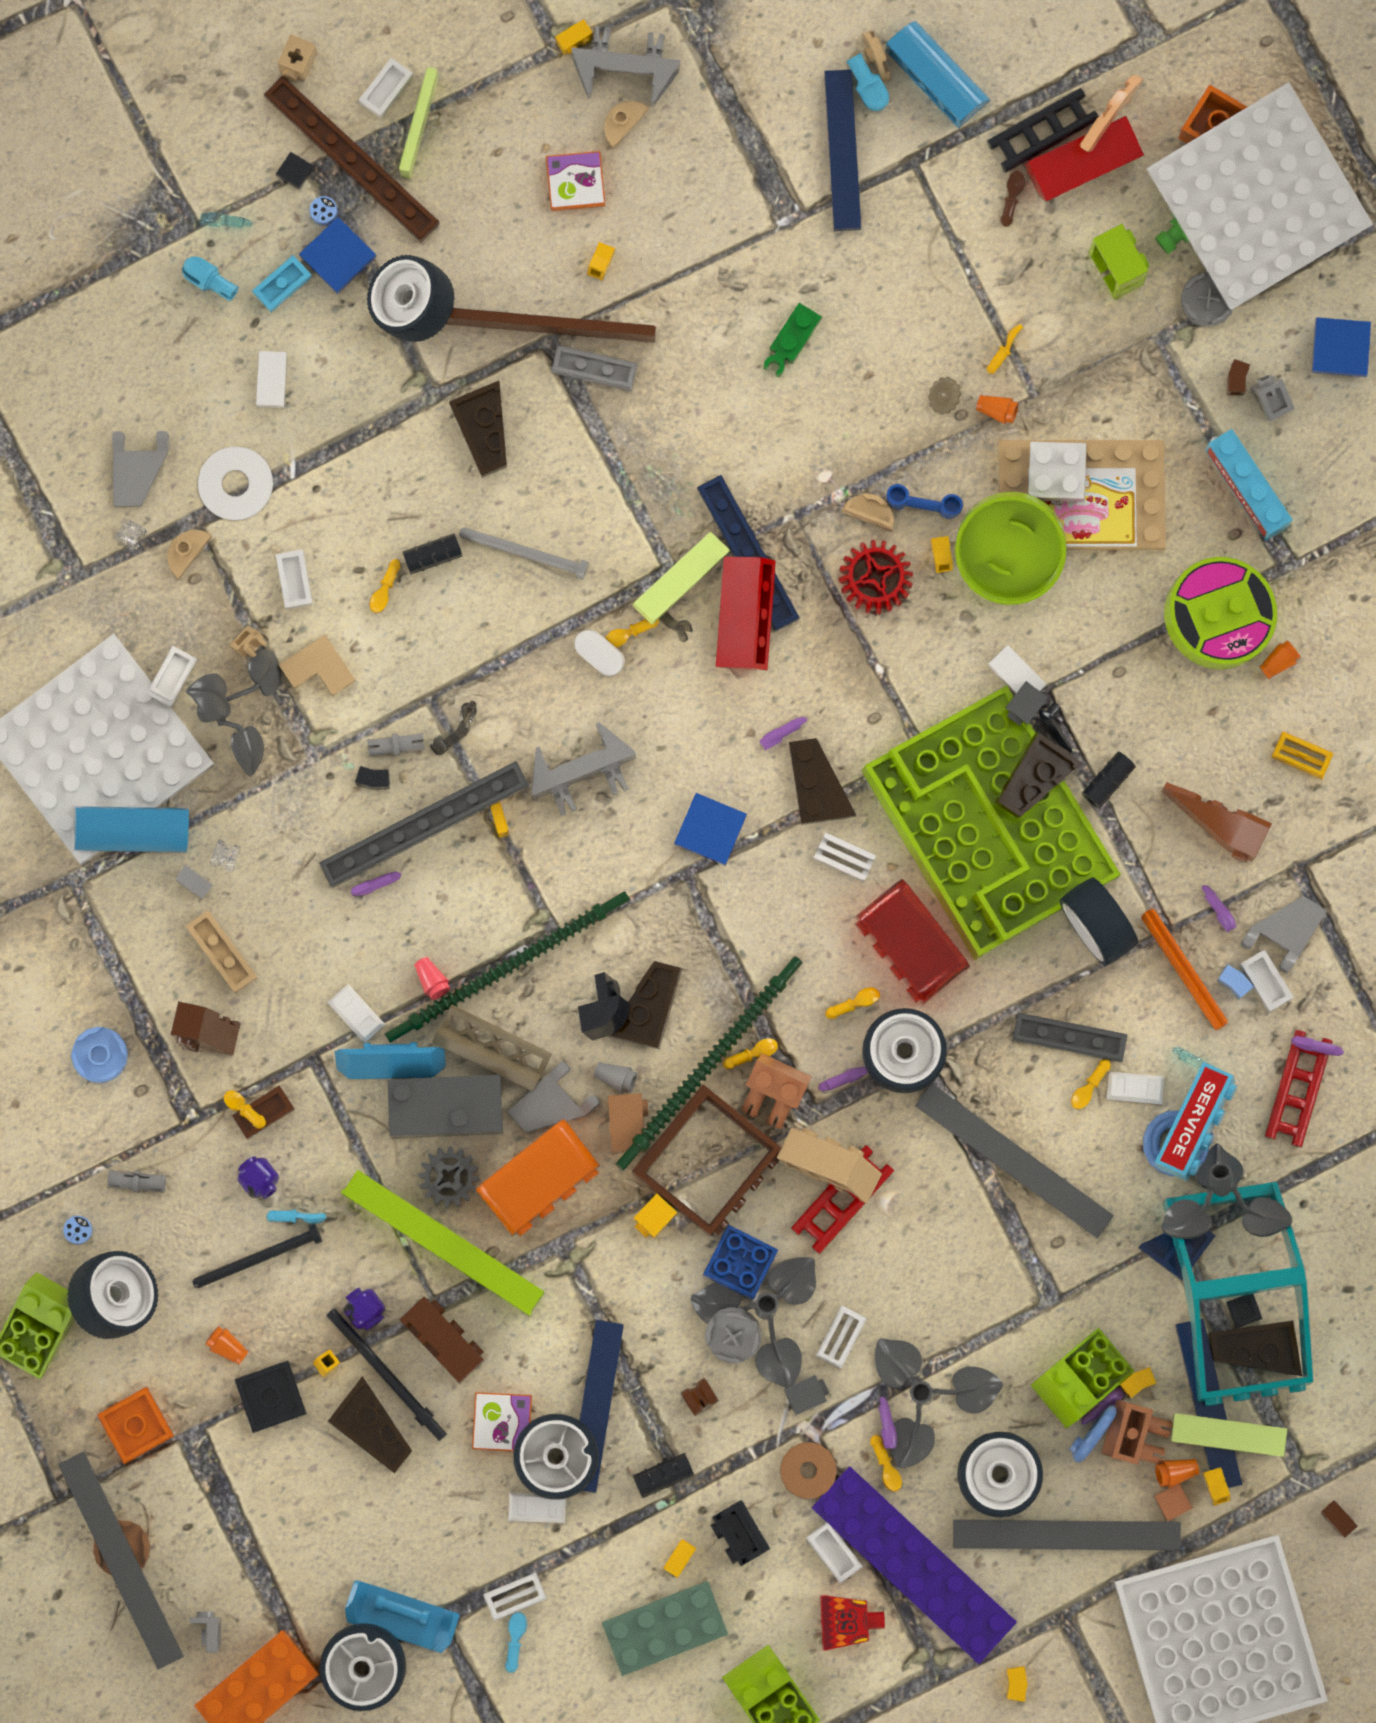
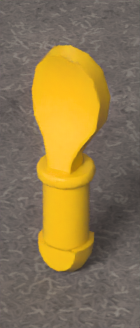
(1003, 352)
(380, 597)
(620, 636)
(864, 998)
(765, 1046)
(1083, 1094)
(236, 1102)
(890, 1476)

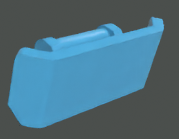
(390, 1061)
(401, 1616)

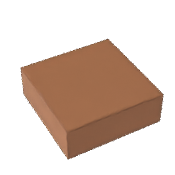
(1173, 1502)

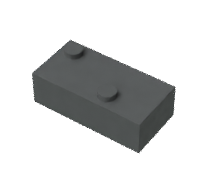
(445, 1106)

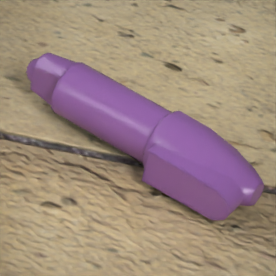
(776, 735)
(374, 884)
(1223, 914)
(1312, 1045)
(847, 1077)
(1109, 1400)
(888, 1432)

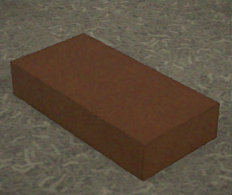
(271, 1106)

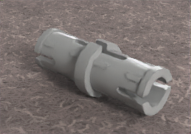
(395, 744)
(136, 1181)

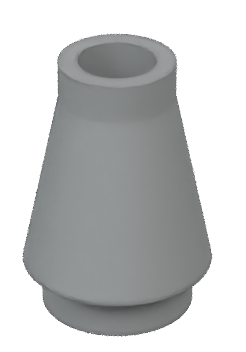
(617, 1077)

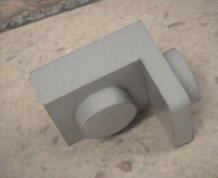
(1273, 396)
(212, 1635)

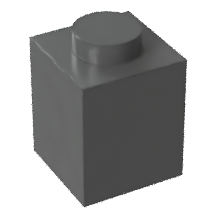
(1025, 704)
(806, 1394)

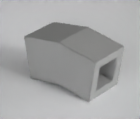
(193, 882)

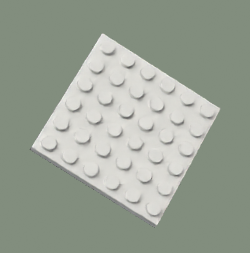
(1259, 196)
(98, 742)
(1222, 1637)

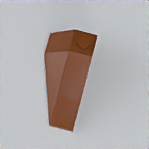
(1236, 831)

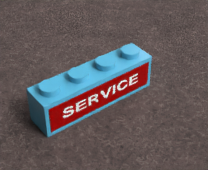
(1248, 484)
(1195, 1122)

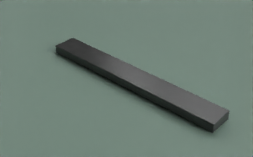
(424, 824)
(1014, 1160)
(1066, 1535)
(121, 1560)

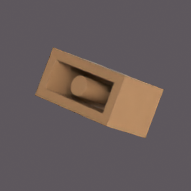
(626, 1120)

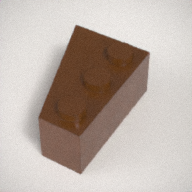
(202, 1028)
(443, 1339)

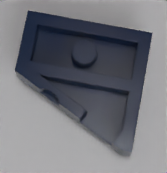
(1163, 1251)

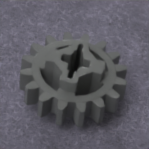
(440, 1167)

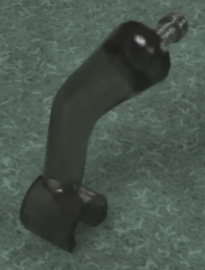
(679, 627)
(466, 719)

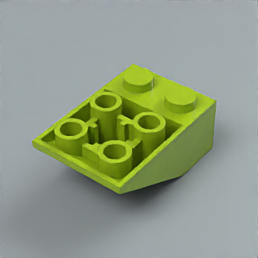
(36, 1325)
(1082, 1378)
(768, 1691)

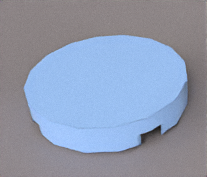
(99, 1055)

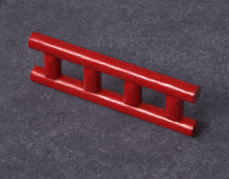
(1305, 1105)
(841, 1217)

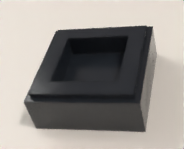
(295, 170)
(1243, 1310)

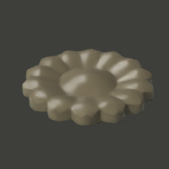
(944, 395)

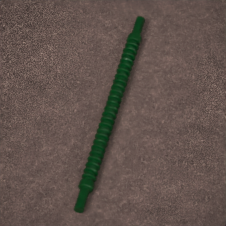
(597, 912)
(641, 1141)

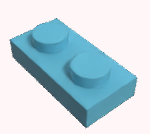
(282, 283)

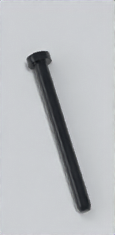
(259, 1257)

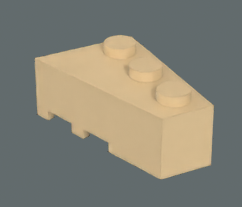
(829, 1163)

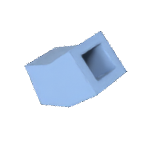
(1235, 981)

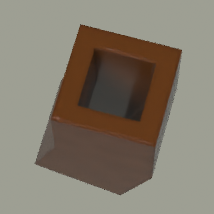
(1237, 378)
(1338, 1519)

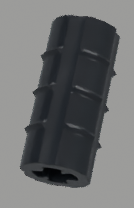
(432, 553)
(1108, 780)
(663, 1475)

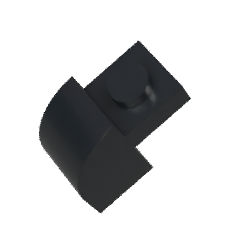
(608, 1013)

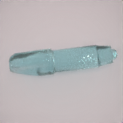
(218, 219)
(1189, 1058)

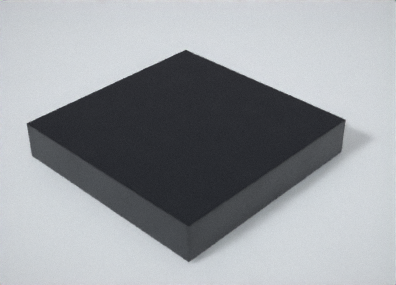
(270, 1396)

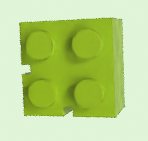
(1117, 252)

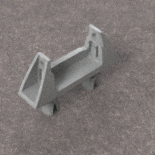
(652, 63)
(600, 761)

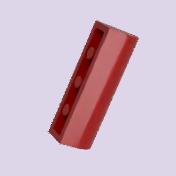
(1073, 166)
(745, 613)

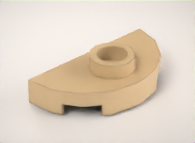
(876, 55)
(622, 120)
(871, 510)
(185, 550)

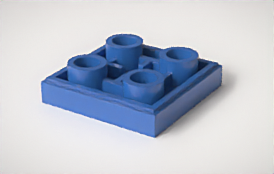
(337, 255)
(1341, 347)
(710, 829)
(740, 1262)

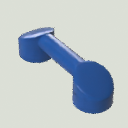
(899, 498)

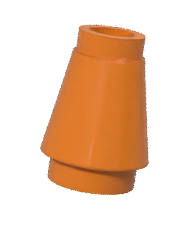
(999, 408)
(1280, 659)
(226, 1345)
(1176, 1471)

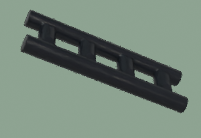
(1037, 146)

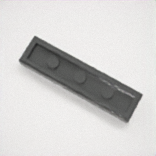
(1069, 1037)

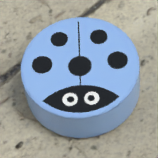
(323, 210)
(78, 1230)

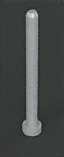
(526, 552)

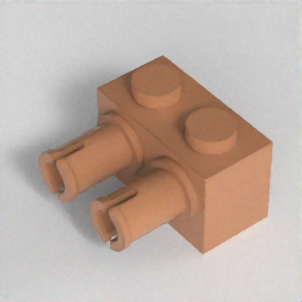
(776, 1081)
(1128, 1432)

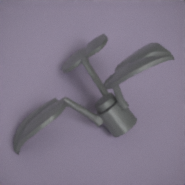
(213, 706)
(1220, 1176)
(792, 1280)
(897, 1363)

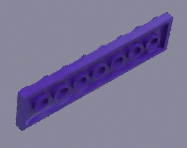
(914, 1565)

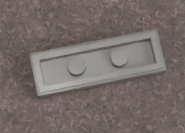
(594, 368)

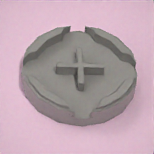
(1203, 302)
(733, 1335)

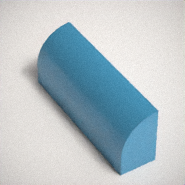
(936, 73)
(131, 829)

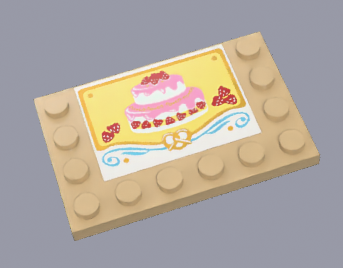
(1121, 493)

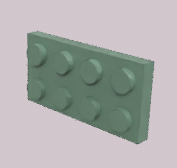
(664, 1628)

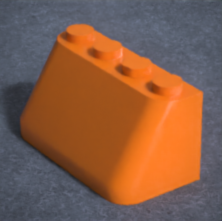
(538, 1178)

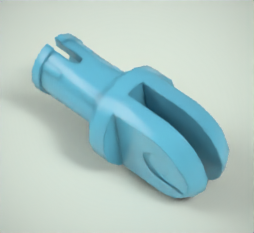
(869, 85)
(207, 277)

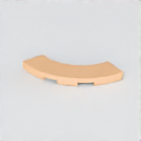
(1113, 107)

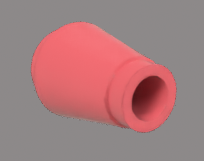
(431, 978)

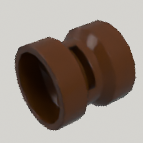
(699, 1397)

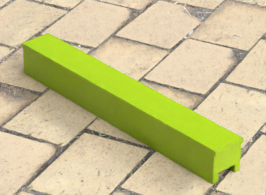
(443, 1243)

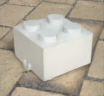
(1057, 471)

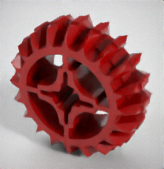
(884, 599)

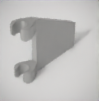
(135, 470)
(1288, 928)
(549, 1103)

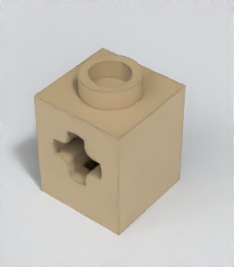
(293, 49)

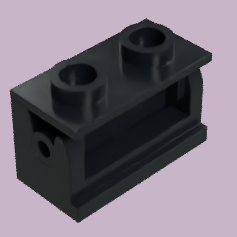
(740, 1533)

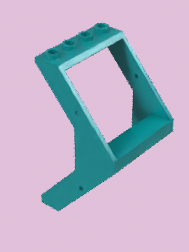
(1245, 1285)

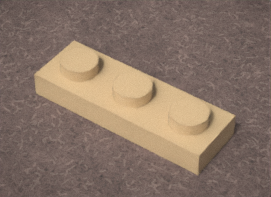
(221, 951)

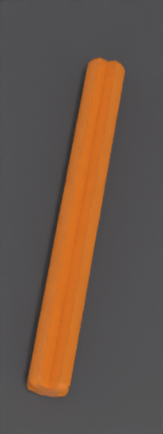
(1184, 969)

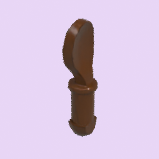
(1015, 186)

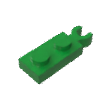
(793, 337)

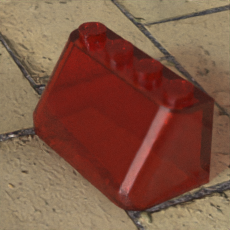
(912, 942)

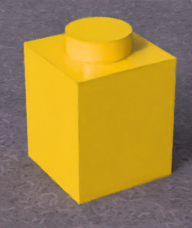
(654, 1217)

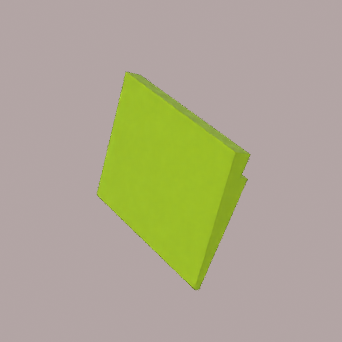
(981, 862)

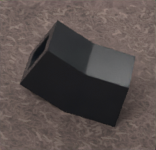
(373, 779)

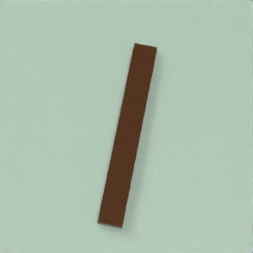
(351, 159)
(552, 325)

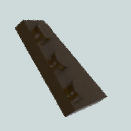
(482, 427)
(1035, 774)
(816, 785)
(651, 1006)
(1259, 1347)
(370, 1426)

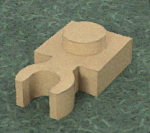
(247, 642)

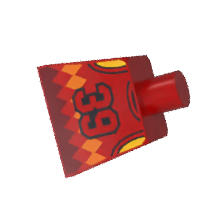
(847, 1621)

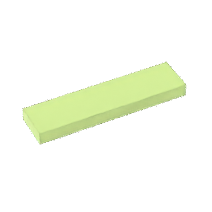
(418, 122)
(681, 578)
(1228, 1435)

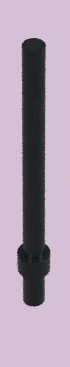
(423, 1415)

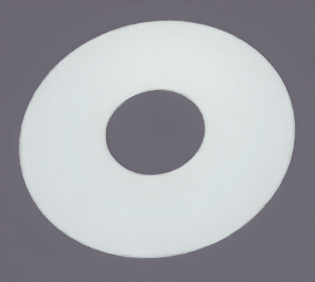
(218, 466)

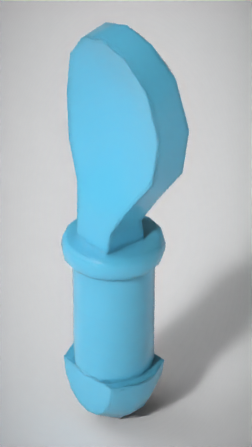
(292, 1216)
(516, 1628)

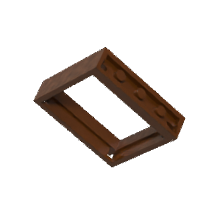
(752, 1181)

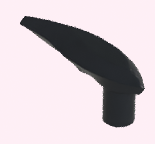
(1052, 727)

